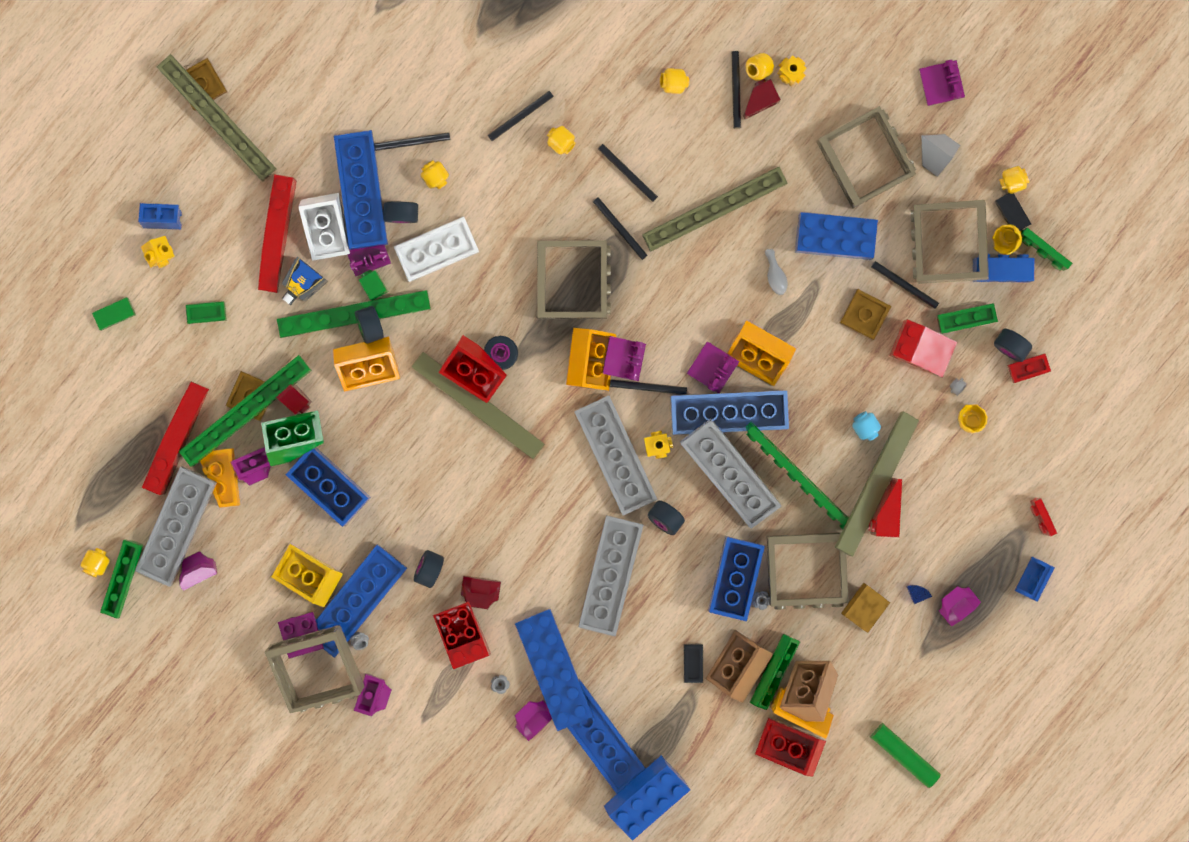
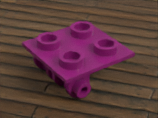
(942, 82)
(368, 259)
(624, 358)
(713, 367)
(299, 626)

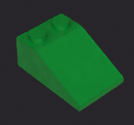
(291, 437)

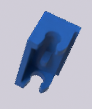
(160, 216)
(1034, 579)

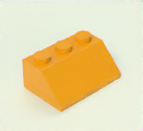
(761, 353)
(588, 359)
(366, 364)
(819, 728)

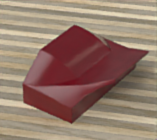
(480, 591)

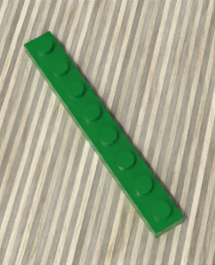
(345, 315)
(244, 411)
(795, 473)

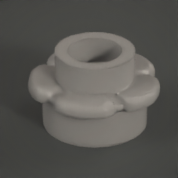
(957, 386)
(756, 600)
(359, 641)
(500, 679)

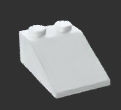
(324, 226)

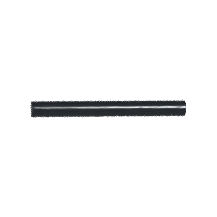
(736, 90)
(520, 116)
(412, 141)
(627, 172)
(620, 228)
(905, 285)
(648, 387)

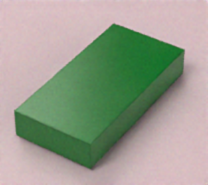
(206, 312)
(114, 314)

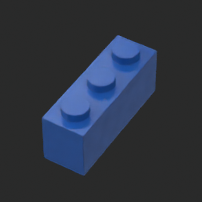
(1008, 269)

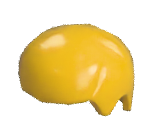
(1007, 239)
(972, 418)

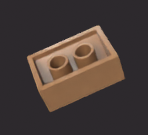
(739, 666)
(810, 690)

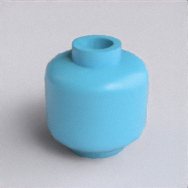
(866, 426)

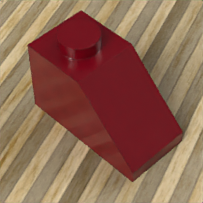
(761, 98)
(295, 399)

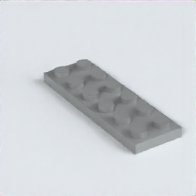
(616, 455)
(730, 473)
(175, 526)
(610, 575)

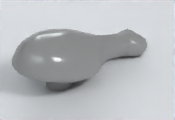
(776, 276)

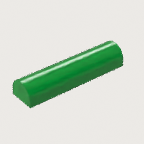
(121, 578)
(774, 672)
(905, 755)

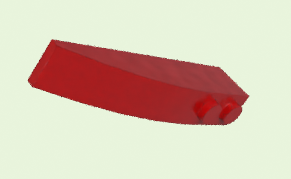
(276, 232)
(175, 439)

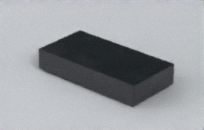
(1013, 211)
(693, 663)

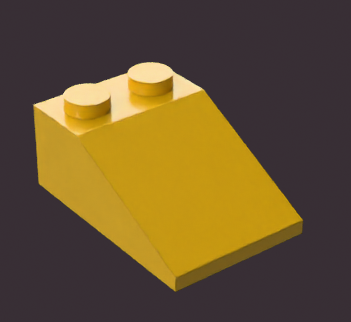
(307, 575)

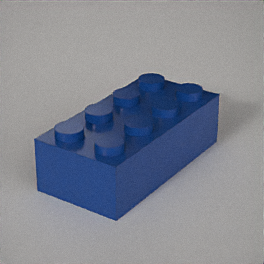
(836, 236)
(328, 486)
(736, 578)
(646, 798)

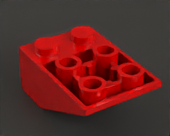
(461, 635)

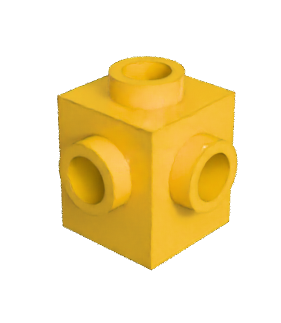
(787, 75)
(158, 252)
(650, 442)

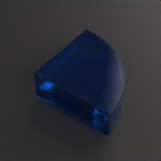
(918, 593)

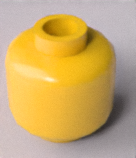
(759, 66)
(674, 81)
(561, 140)
(434, 174)
(1014, 179)
(95, 562)

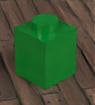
(373, 284)

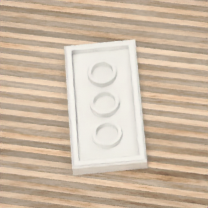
(436, 249)

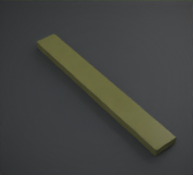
(216, 117)
(714, 209)
(485, 411)
(877, 483)

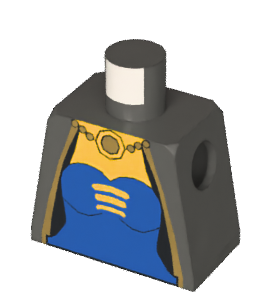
(302, 282)

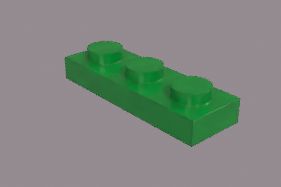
(1044, 250)
(967, 318)

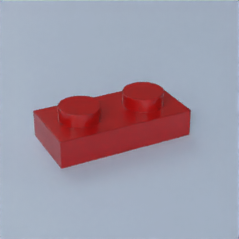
(1029, 368)
(1046, 524)

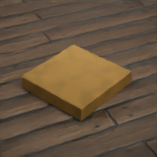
(207, 78)
(865, 314)
(243, 387)
(865, 607)

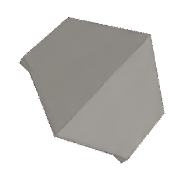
(937, 152)

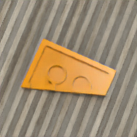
(219, 469)

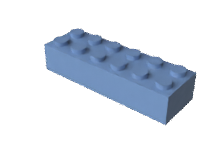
(730, 411)

